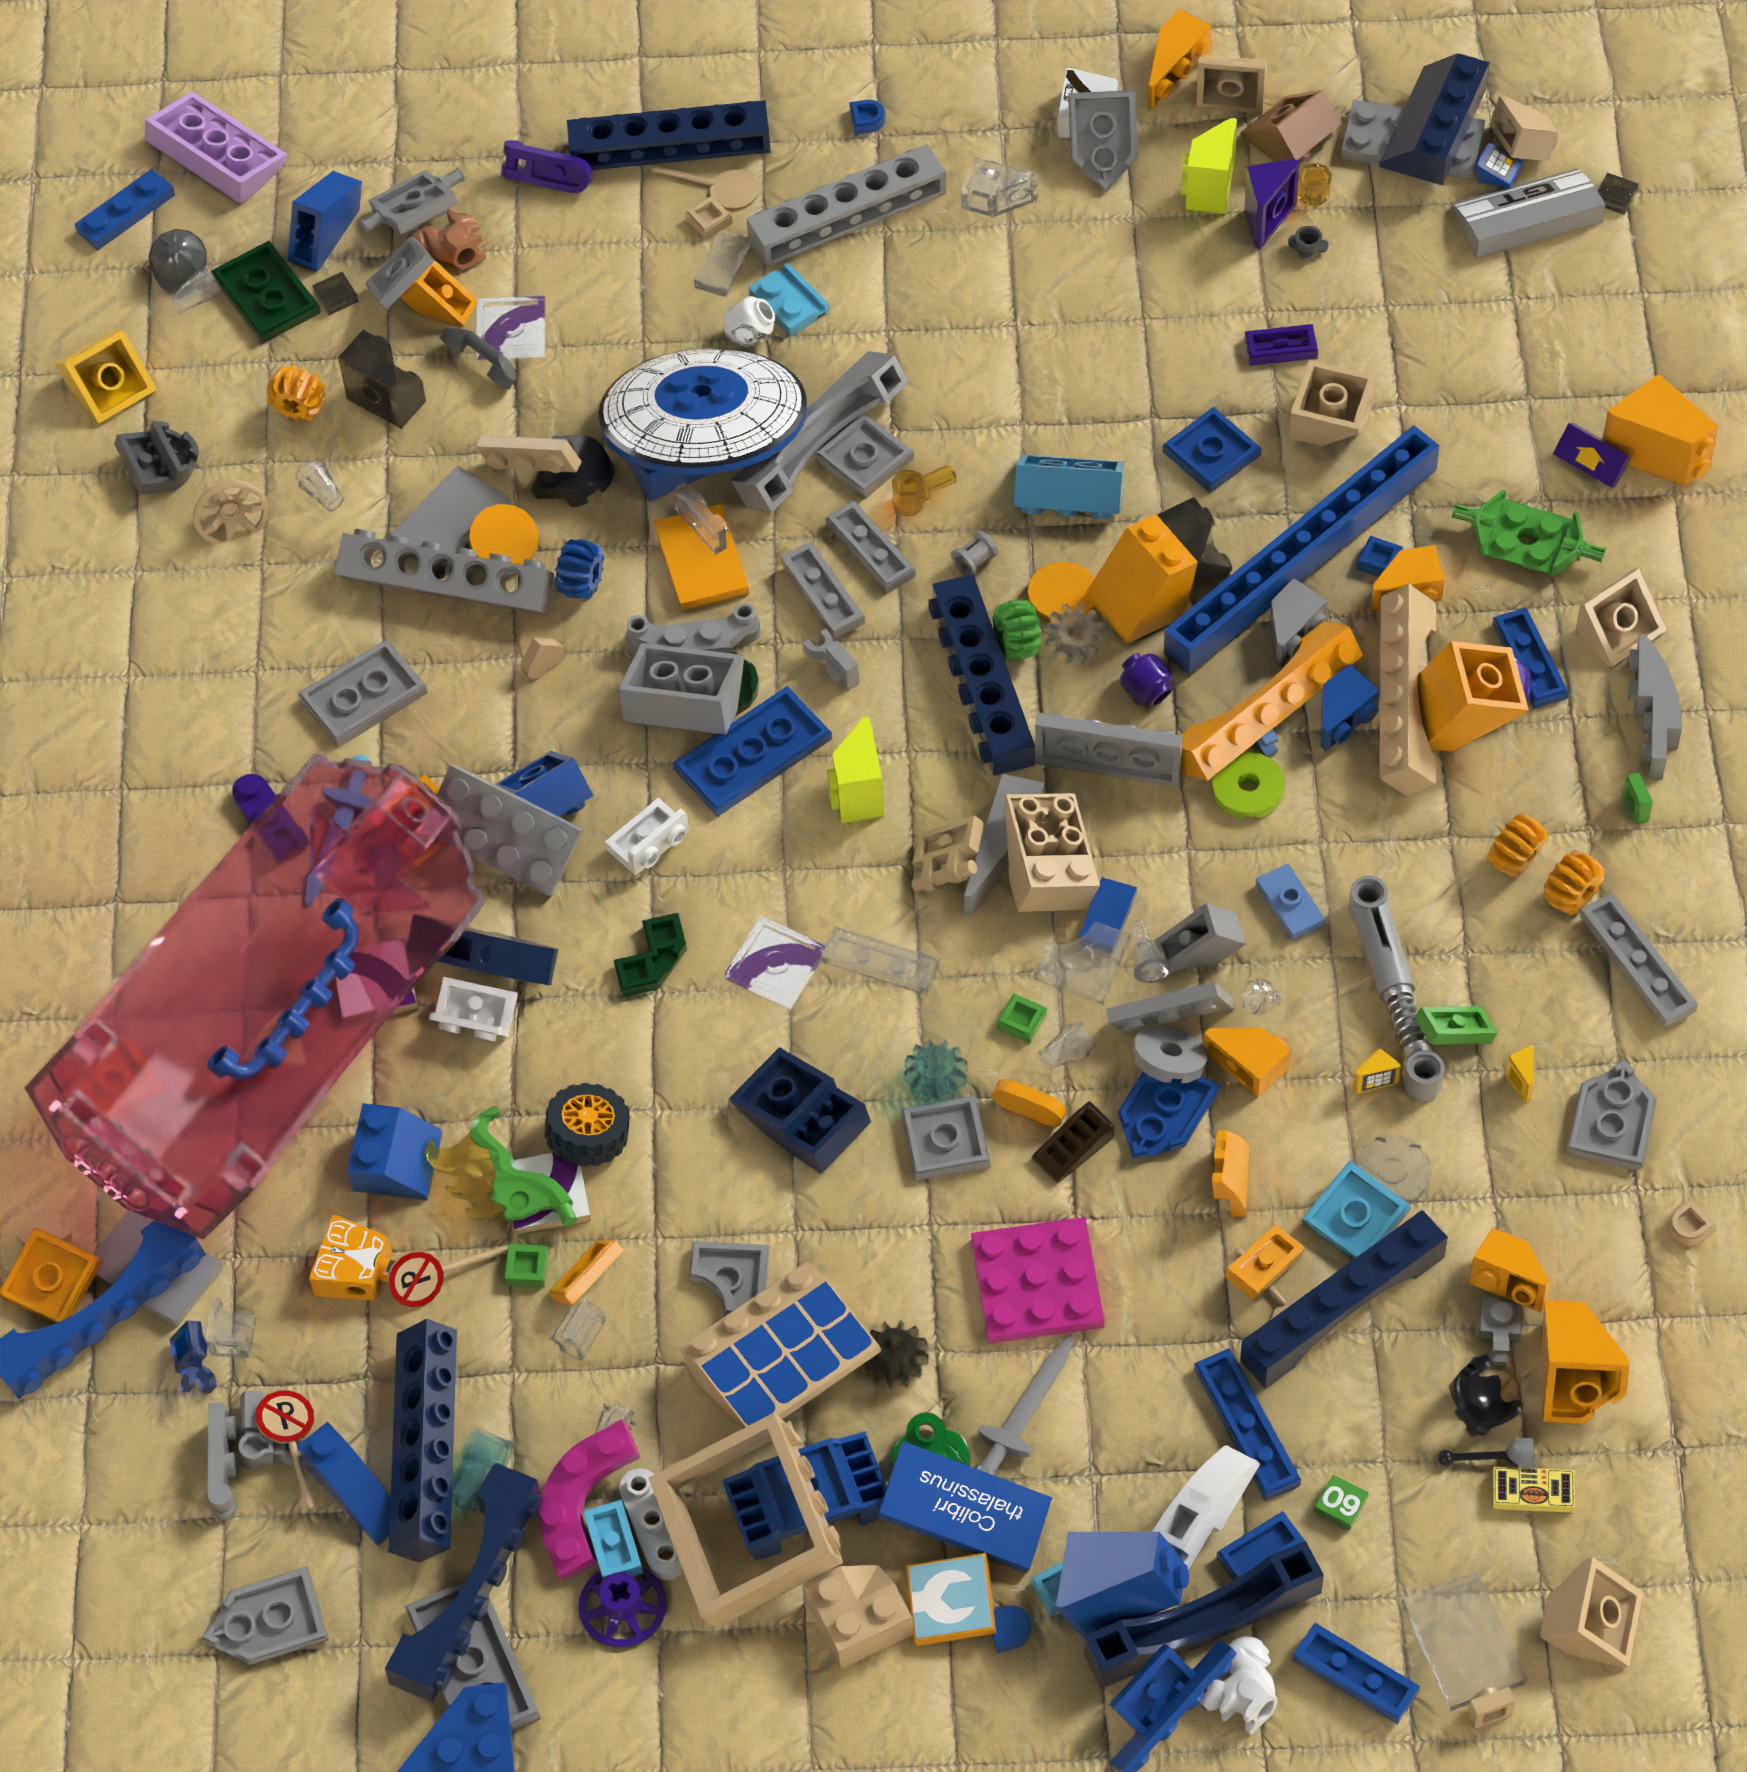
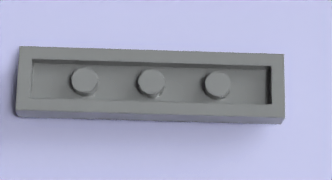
(1638, 960)

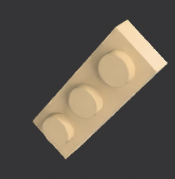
(528, 454)

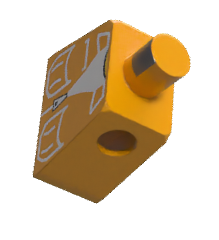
(351, 1262)

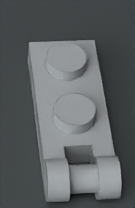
(220, 1461)

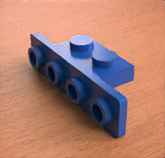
(1161, 1696)

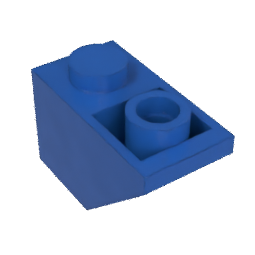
(1346, 704)

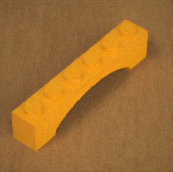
(1223, 738)

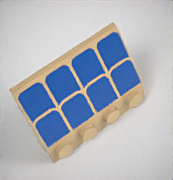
(779, 1348)

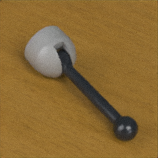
(1518, 1454)

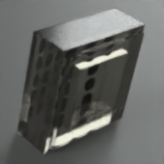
(1617, 193)
(335, 293)

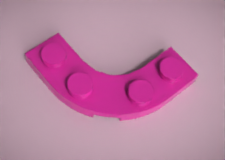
(566, 1494)

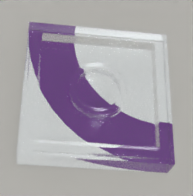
(513, 325)
(775, 962)

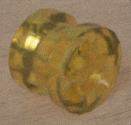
(1309, 178)

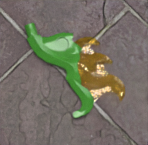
(488, 1177)

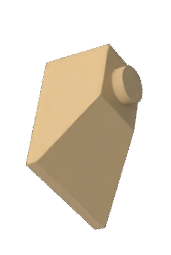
(1593, 1615)

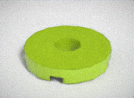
(1254, 768)

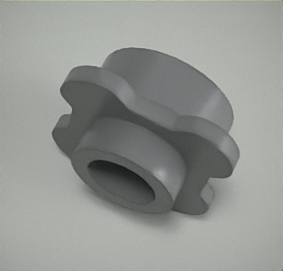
(1308, 242)

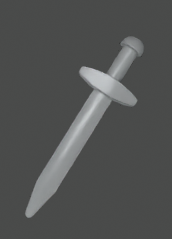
(1006, 1439)

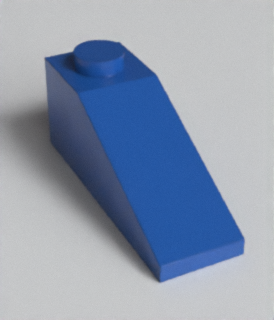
(347, 1480)

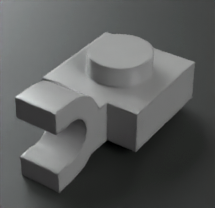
(839, 663)
(1501, 1323)

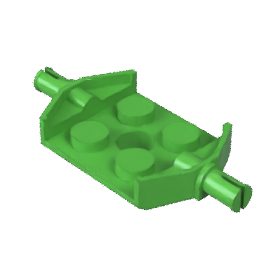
(1503, 522)

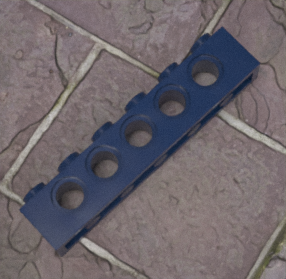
(670, 135)
(963, 599)
(423, 1441)

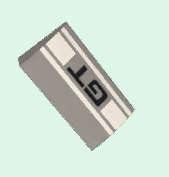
(1529, 212)

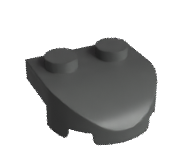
(158, 457)

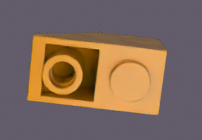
(1415, 567)
(1510, 1270)

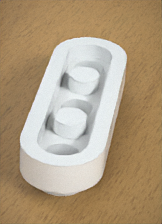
(651, 1538)

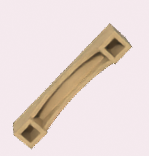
(1404, 748)

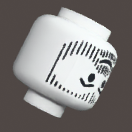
(749, 321)

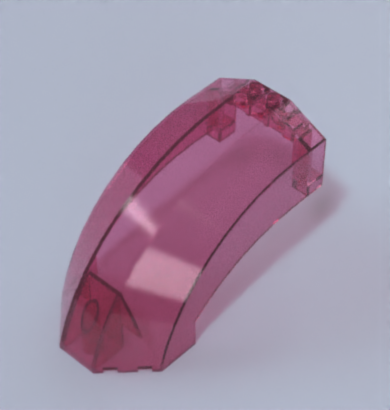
(132, 1077)

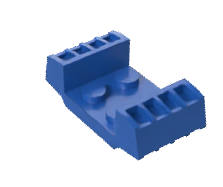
(768, 1509)

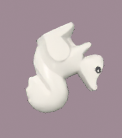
(1248, 1689)

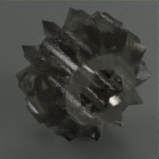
(910, 1358)

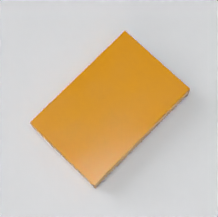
(694, 569)

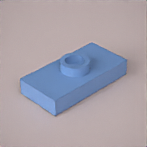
(1290, 902)

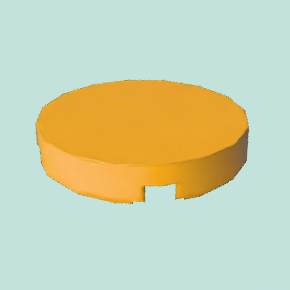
(504, 531)
(1059, 585)

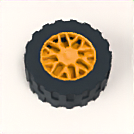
(582, 1107)

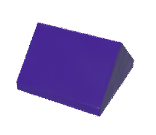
(1270, 197)

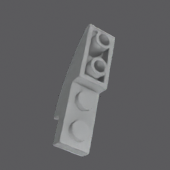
(1657, 702)

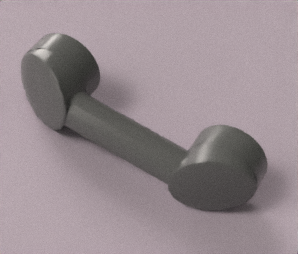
(501, 371)

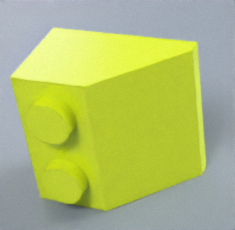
(1210, 169)
(856, 776)

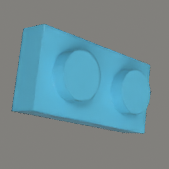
(613, 1540)

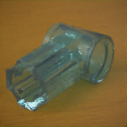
(478, 1457)

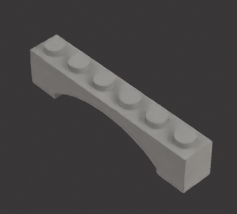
(864, 386)

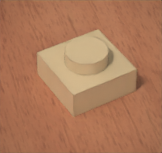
(1491, 1706)

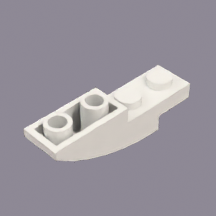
(1206, 1502)

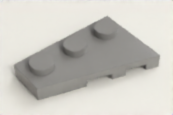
(1170, 1007)

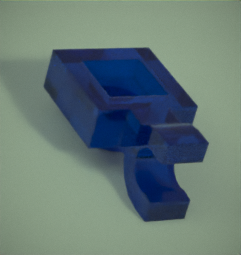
(188, 1352)

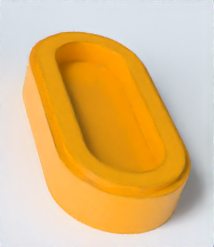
(1029, 1102)

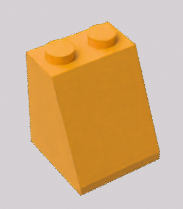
(1662, 432)
(1144, 580)
(1469, 693)

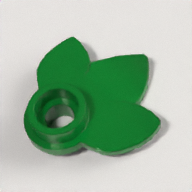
(942, 1442)

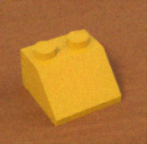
(106, 375)

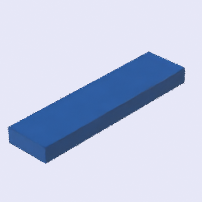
(1247, 1423)

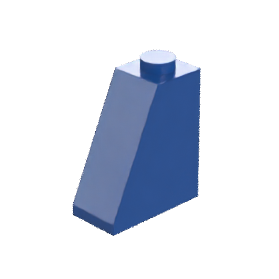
(322, 218)

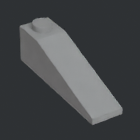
(993, 850)

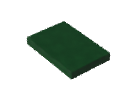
(266, 292)

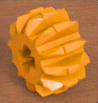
(296, 393)
(1517, 845)
(1573, 882)

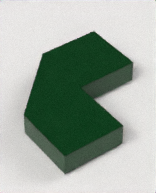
(650, 969)

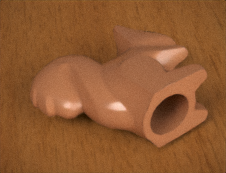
(455, 243)

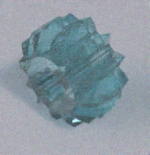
(935, 1059)

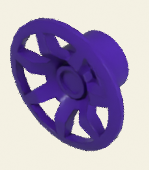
(621, 1602)

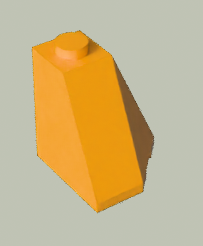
(1579, 1364)

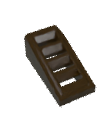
(1076, 1123)

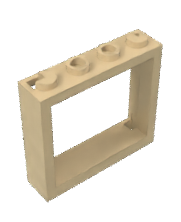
(825, 1555)

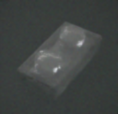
(723, 263)
(695, 512)

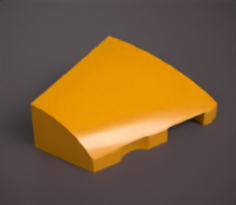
(1231, 1171)

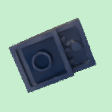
(801, 1109)

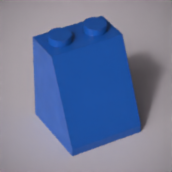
(1118, 1578)

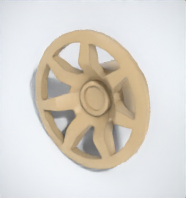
(229, 507)

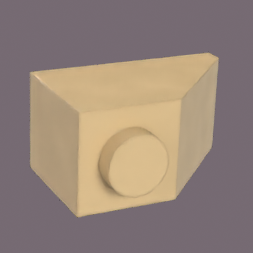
(1523, 130)

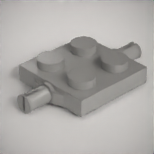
(413, 201)

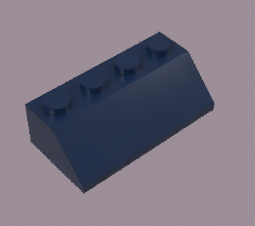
(1436, 118)

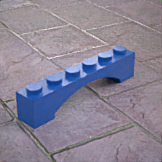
(35, 1355)

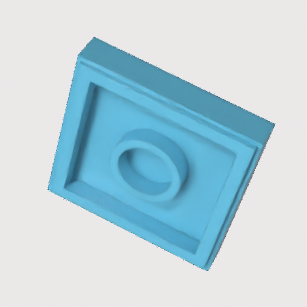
(1355, 1211)

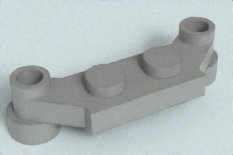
(706, 635)

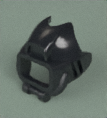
(1480, 1399)

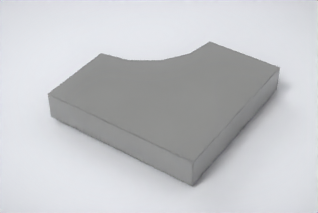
(730, 1270)

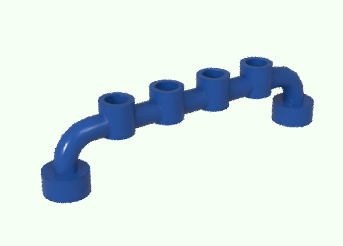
(313, 993)

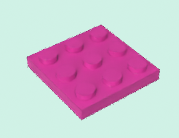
(1037, 1280)

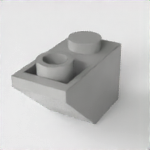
(1293, 616)

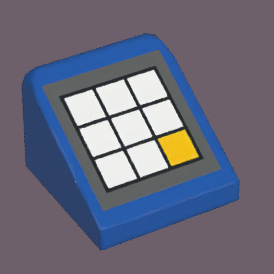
(1497, 167)

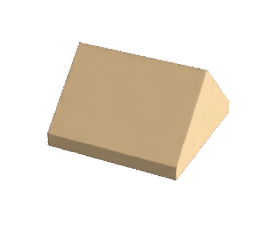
(1617, 616)

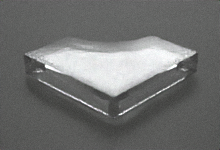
(1086, 964)

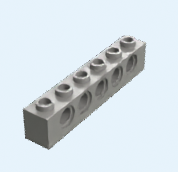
(846, 205)
(530, 596)

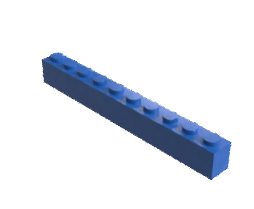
(1300, 549)

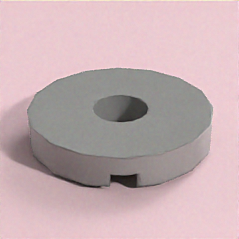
(1187, 1052)

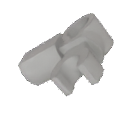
(254, 1447)

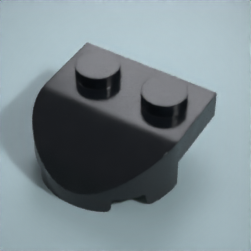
(593, 473)

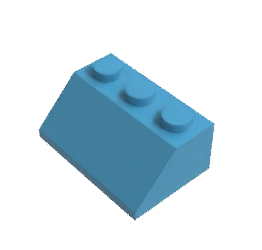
(1069, 485)

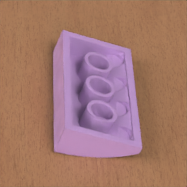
(214, 146)

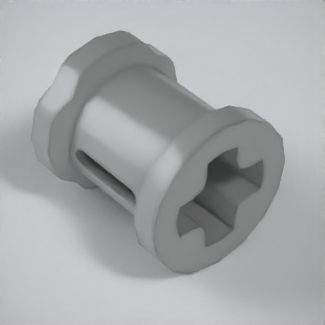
(974, 553)

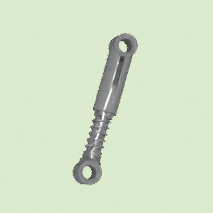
(1395, 985)

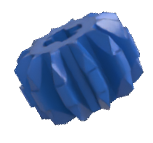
(579, 569)

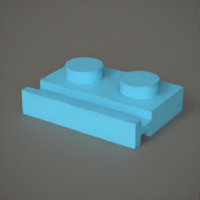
(791, 298)

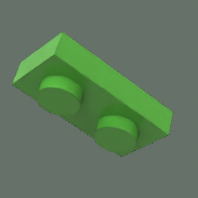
(1456, 1025)

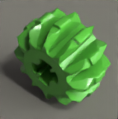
(1017, 629)

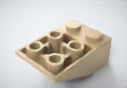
(1048, 853)

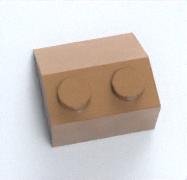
(1294, 126)

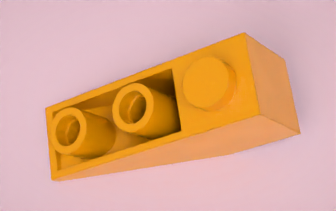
(1177, 51)

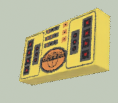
(1533, 1489)

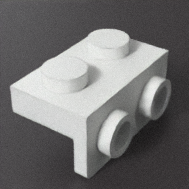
(648, 836)
(474, 1007)

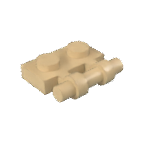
(947, 846)

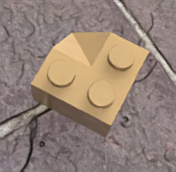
(1331, 404)
(858, 1611)

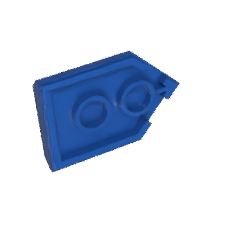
(1164, 1114)

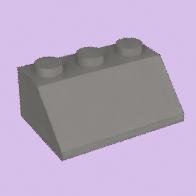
(682, 688)

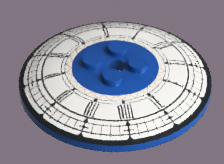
(665, 425)

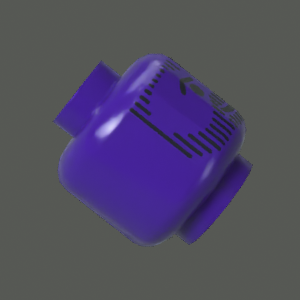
(1146, 679)

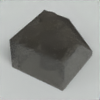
(376, 382)
(1194, 530)

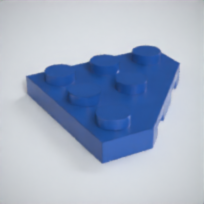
(469, 1735)

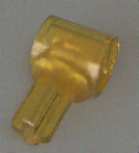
(912, 489)

